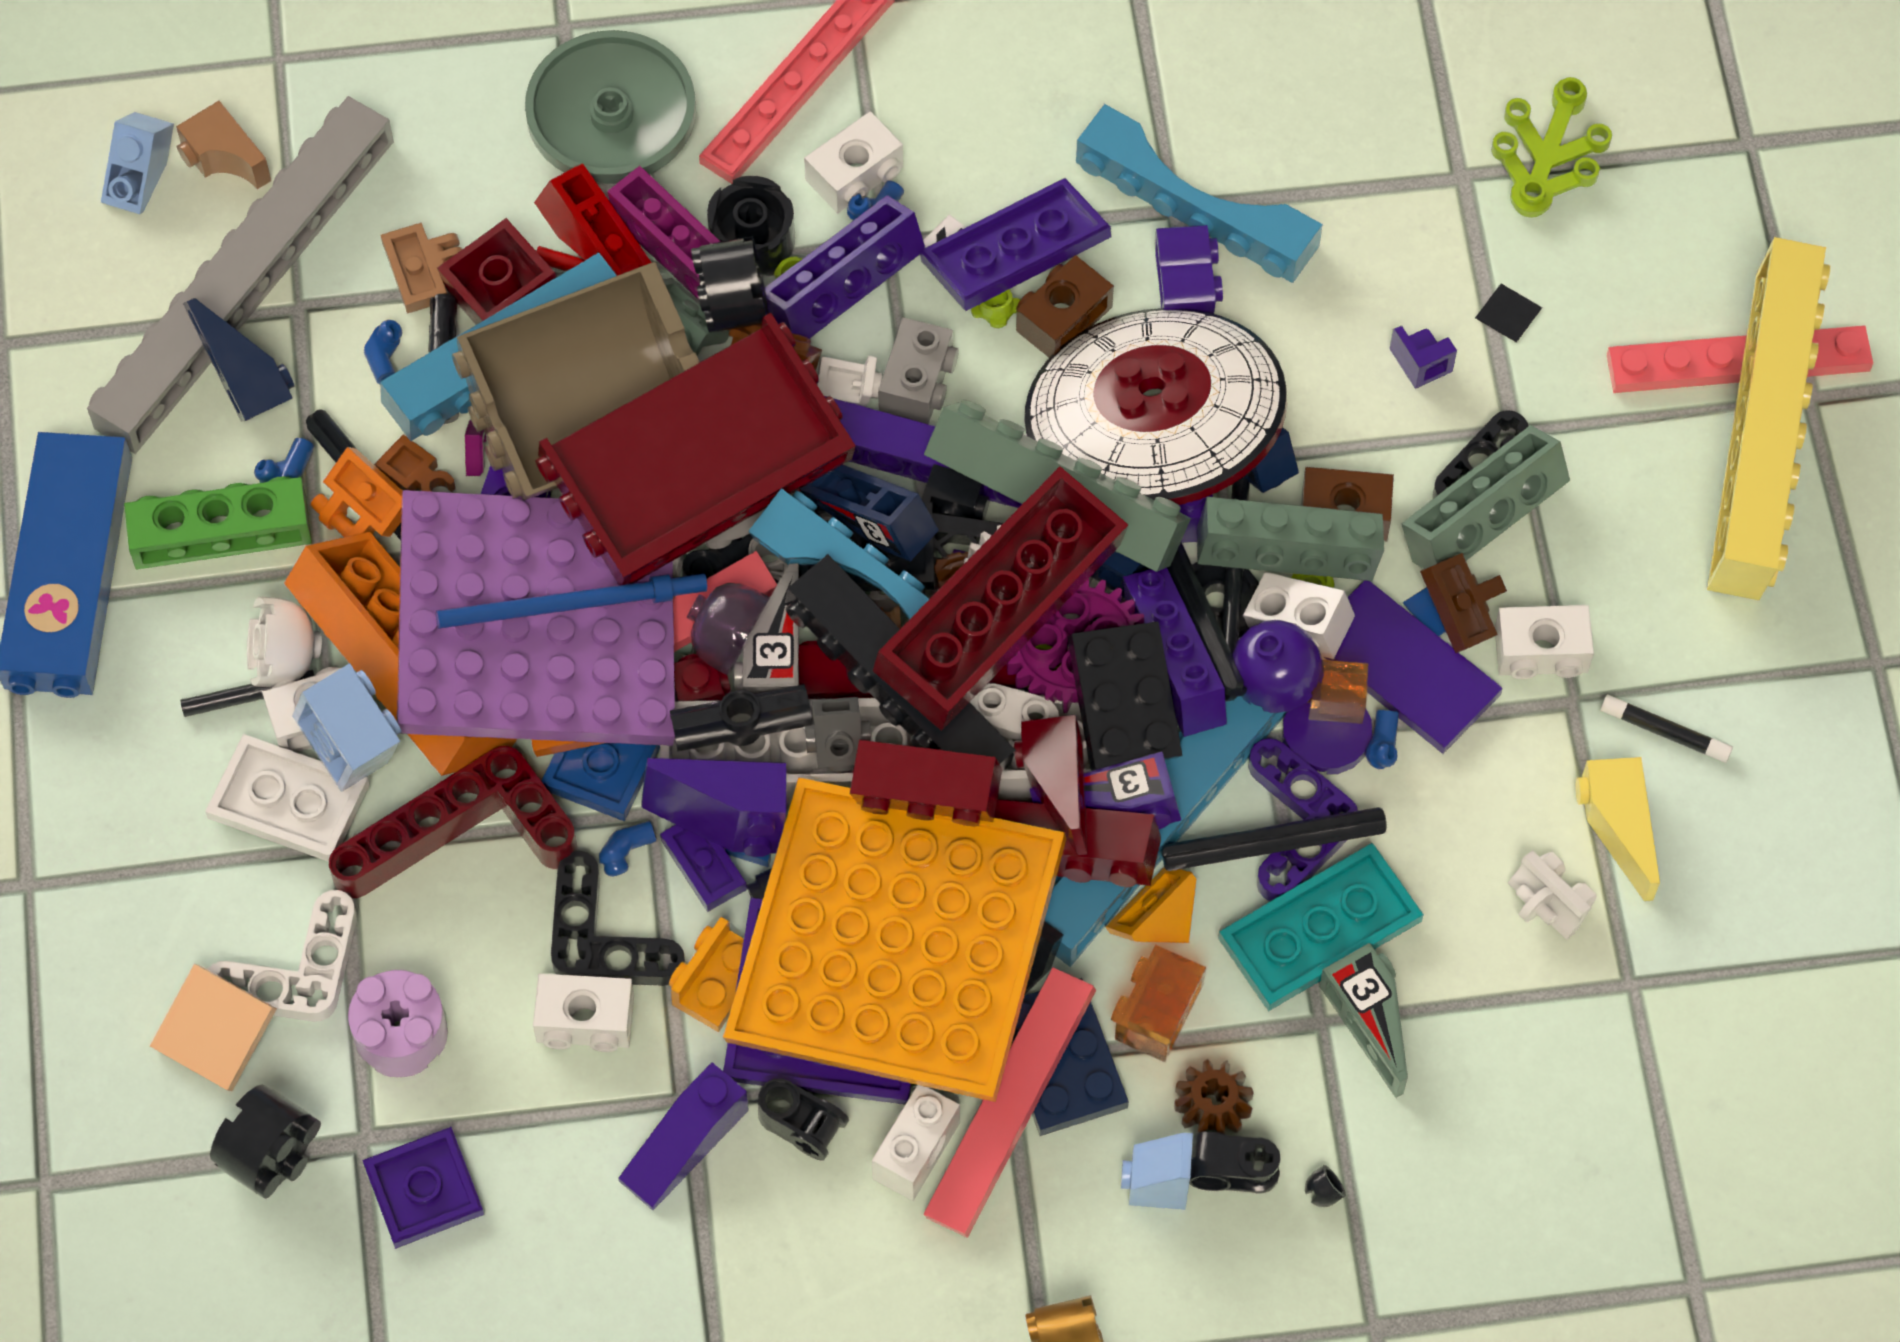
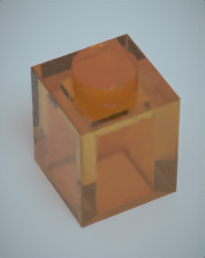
(1341, 693)

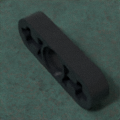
(1482, 443)

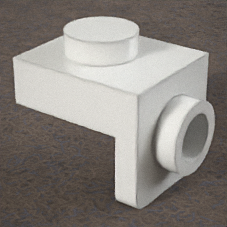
(849, 380)

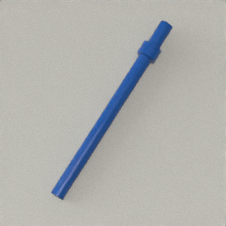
(658, 588)

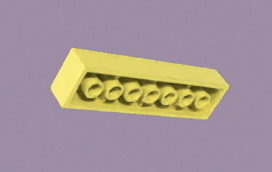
(1768, 419)

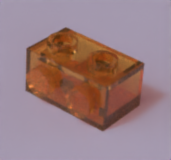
(1158, 1003)

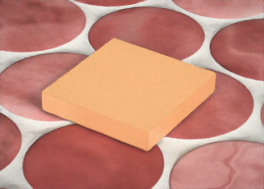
(213, 1027)

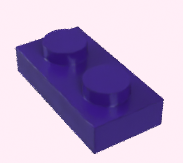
(704, 866)

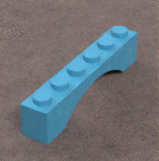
(1269, 235)
(803, 538)

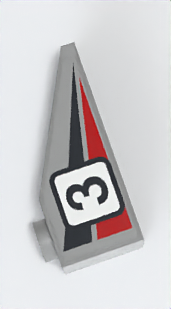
(772, 645)

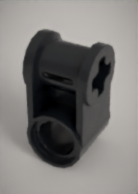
(807, 1124)
(1228, 1163)

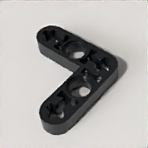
(595, 948)

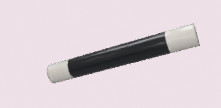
(1666, 728)

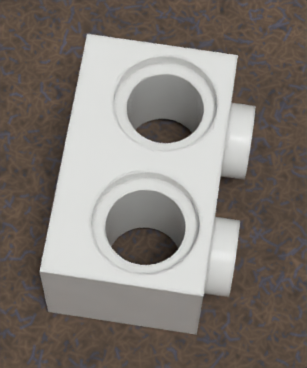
(1314, 607)

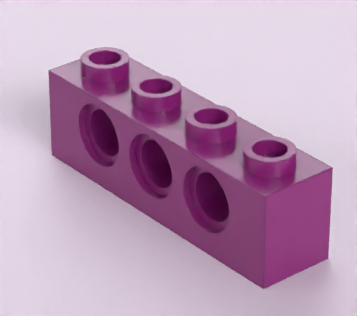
(660, 225)

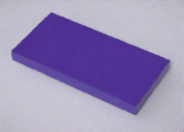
(1015, 244)
(1414, 669)

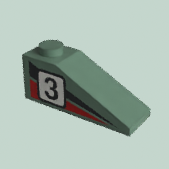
(1367, 1002)

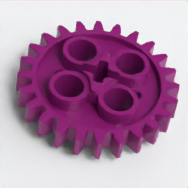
(1035, 665)

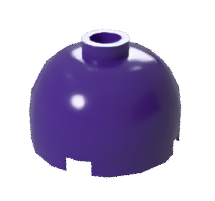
(1278, 665)

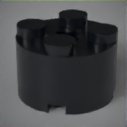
(755, 209)
(730, 284)
(264, 1141)

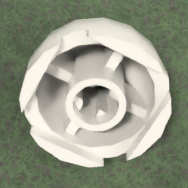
(280, 642)

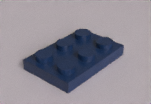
(1083, 1081)

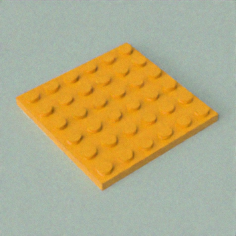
(895, 942)

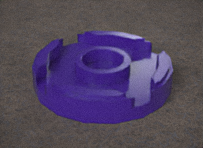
(1326, 744)

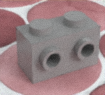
(917, 370)

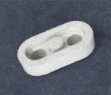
(1013, 708)

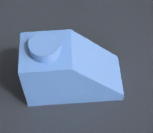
(1159, 1172)

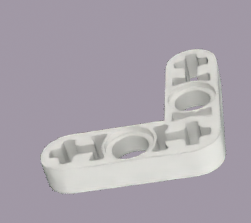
(310, 975)

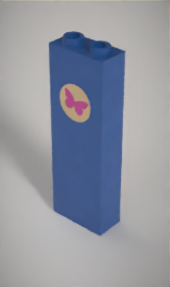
(64, 564)

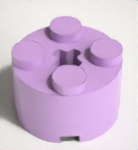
(394, 998)

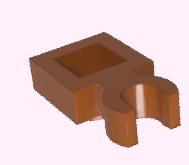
(413, 467)

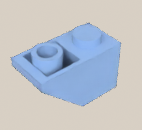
(136, 161)

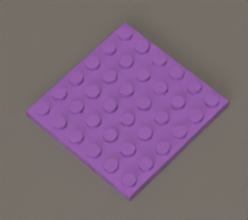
(535, 677)

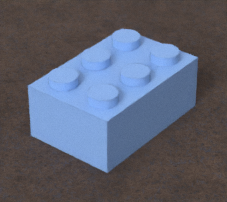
(347, 726)

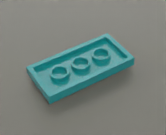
(1317, 924)

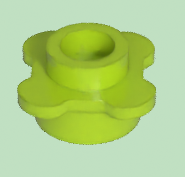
(997, 309)

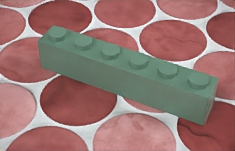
(1018, 465)

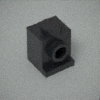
(955, 494)

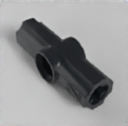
(769, 713)

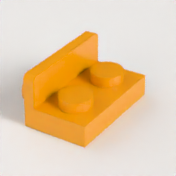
(709, 981)

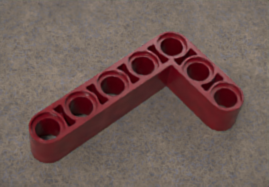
(455, 819)

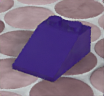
(720, 800)

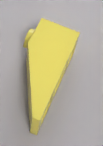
(1620, 817)

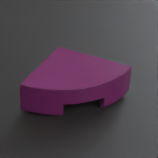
(474, 450)

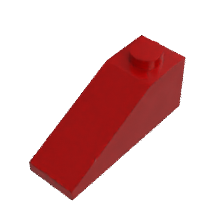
(588, 221)

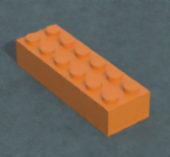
(355, 599)

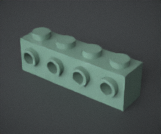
(1290, 539)

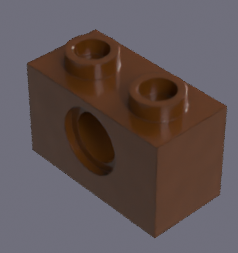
(1071, 284)
(1361, 490)

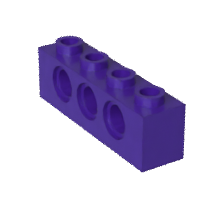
(845, 268)
(1192, 676)

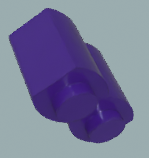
(1186, 270)

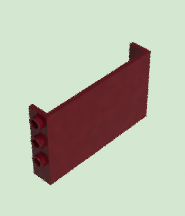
(697, 453)

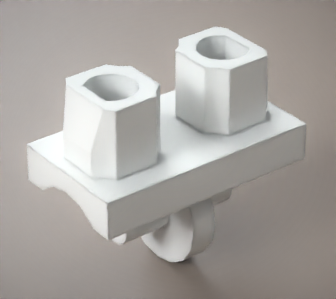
(1549, 896)

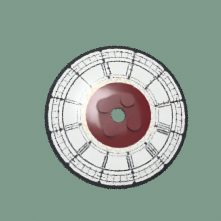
(1199, 435)

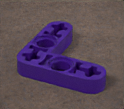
(1326, 800)

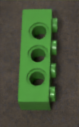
(236, 535)

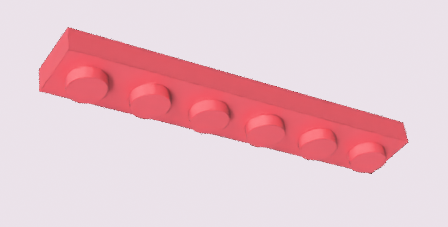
(1721, 359)

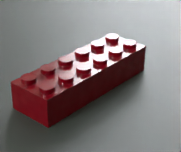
(1000, 598)

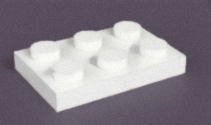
(285, 798)

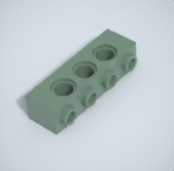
(1487, 499)

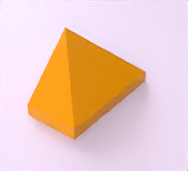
(1159, 910)

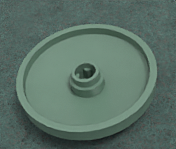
(610, 105)

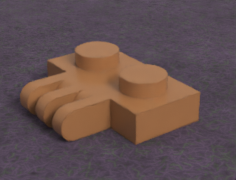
(416, 262)

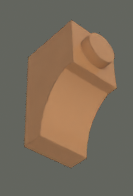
(220, 145)

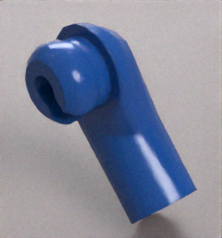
(859, 205)
(381, 347)
(291, 467)
(1381, 748)
(620, 844)

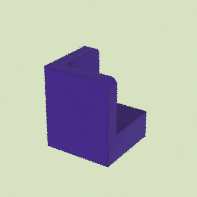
(1422, 356)

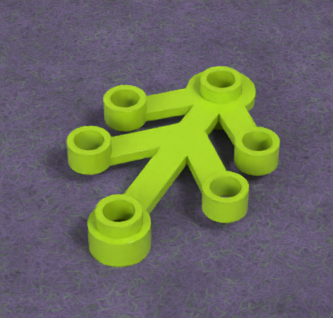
(1548, 152)

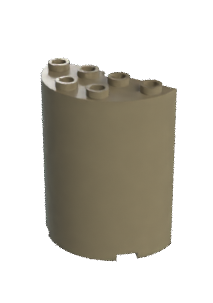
(568, 367)

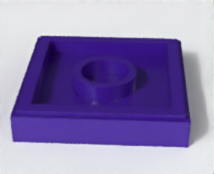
(423, 1187)

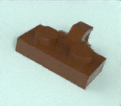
(1462, 601)

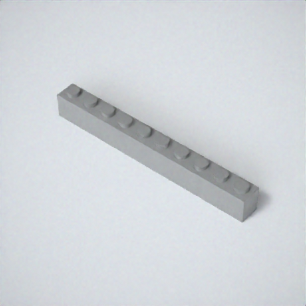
(242, 271)

